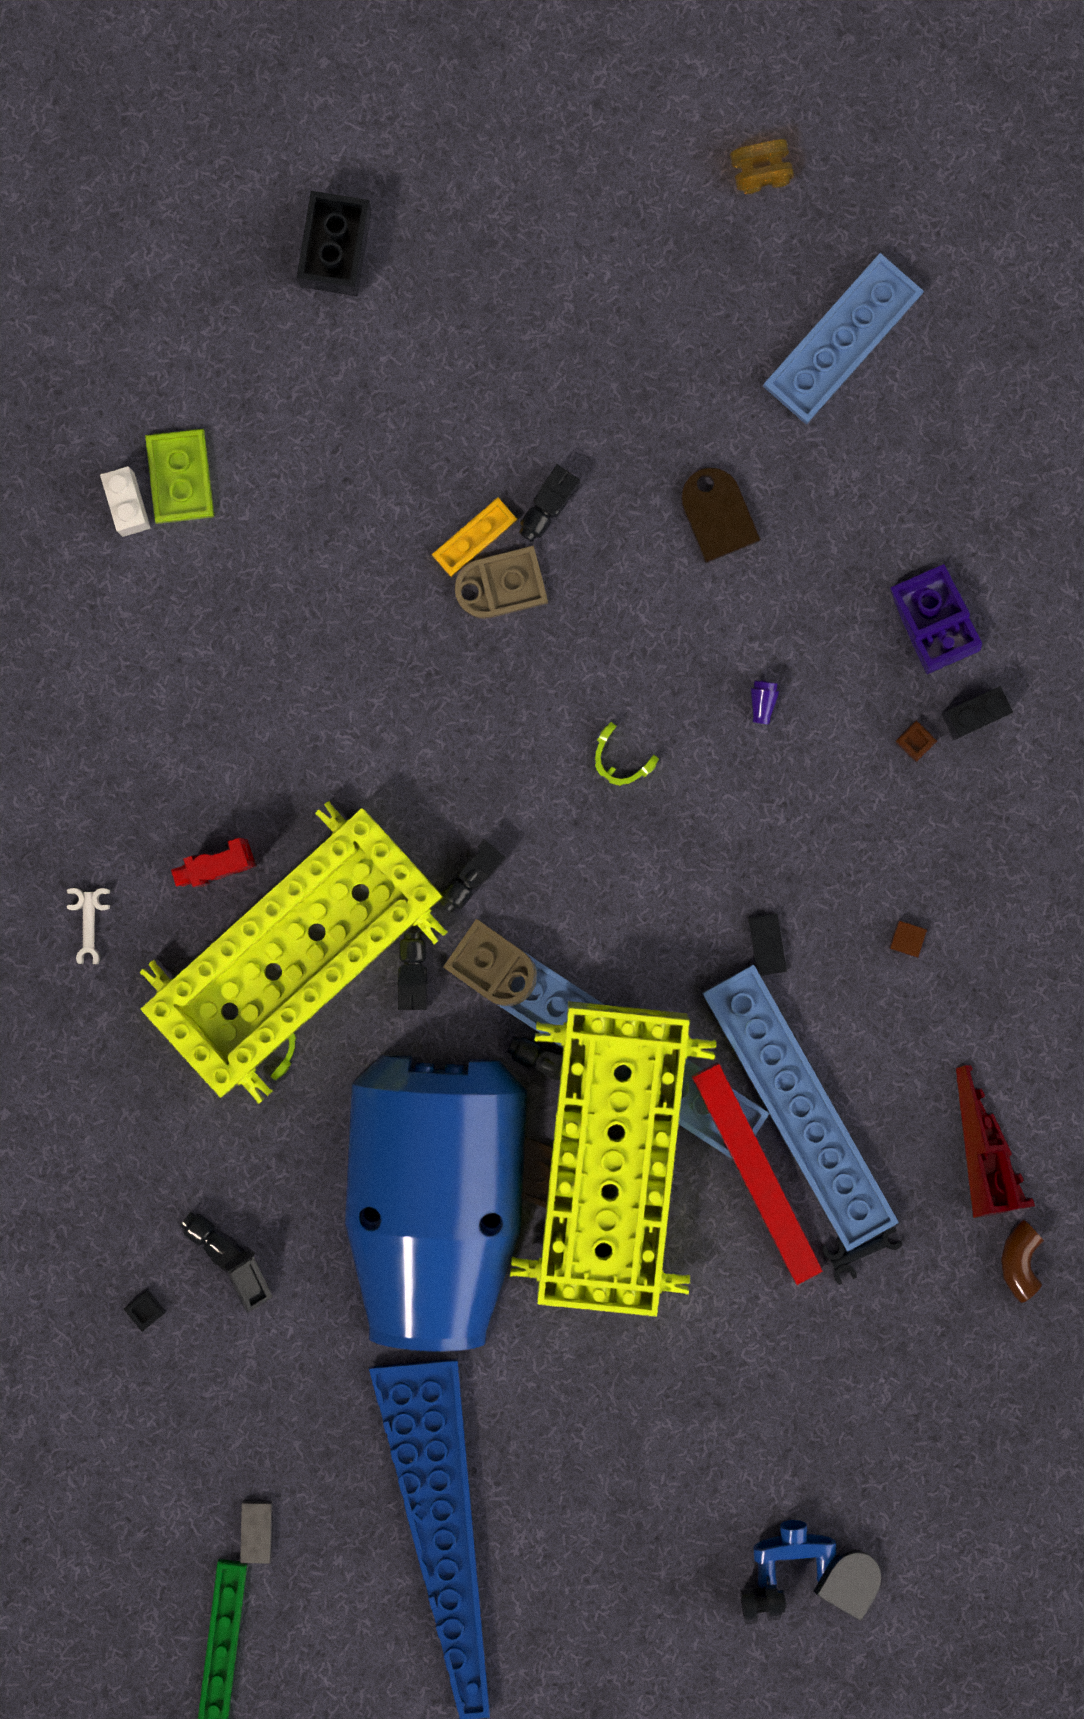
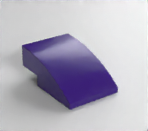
(936, 619)

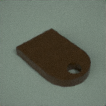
(718, 516)
(536, 1172)

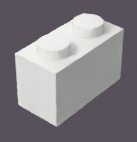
(125, 501)

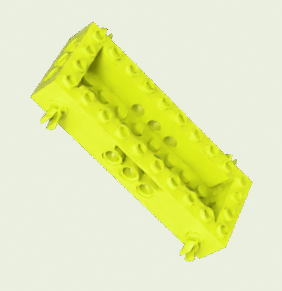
(278, 932)
(587, 1159)

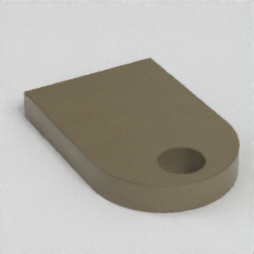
(504, 583)
(491, 964)

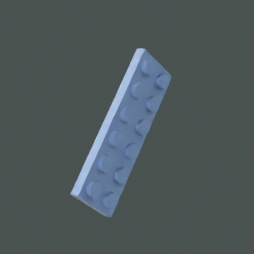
(843, 338)

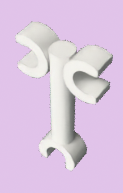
(89, 902)

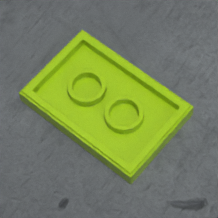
(179, 476)

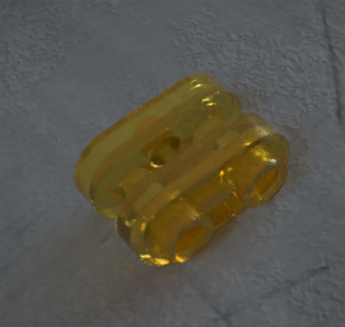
(752, 178)

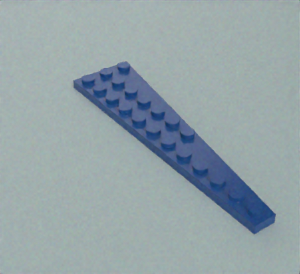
(428, 1449)

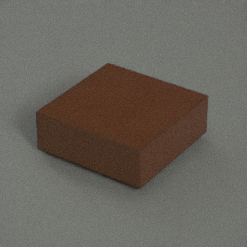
(916, 741)
(908, 939)

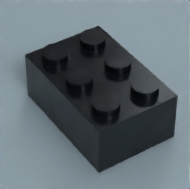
(334, 243)

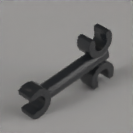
(841, 1260)

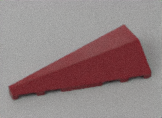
(990, 1172)

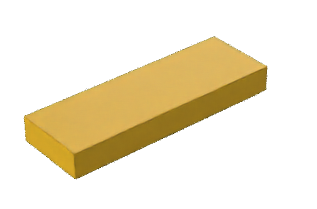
(474, 537)

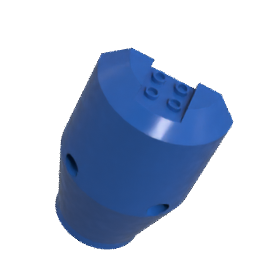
(434, 1160)

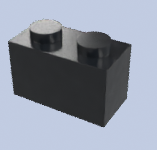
(977, 713)

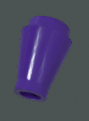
(764, 698)

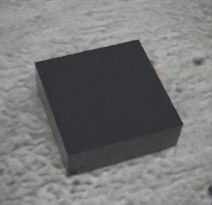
(144, 1310)

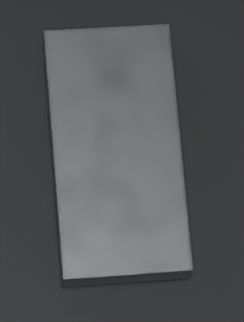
(256, 1532)

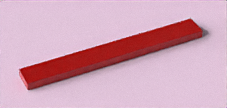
(756, 1173)

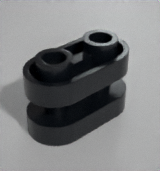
(772, 1602)

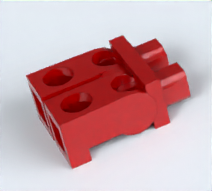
(207, 867)

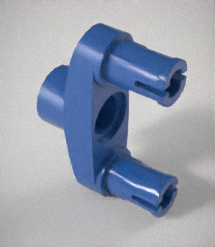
(792, 1544)

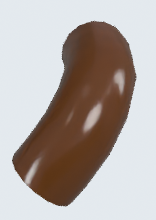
(1017, 1261)

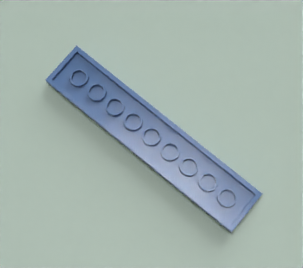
(550, 1004)
(800, 1108)

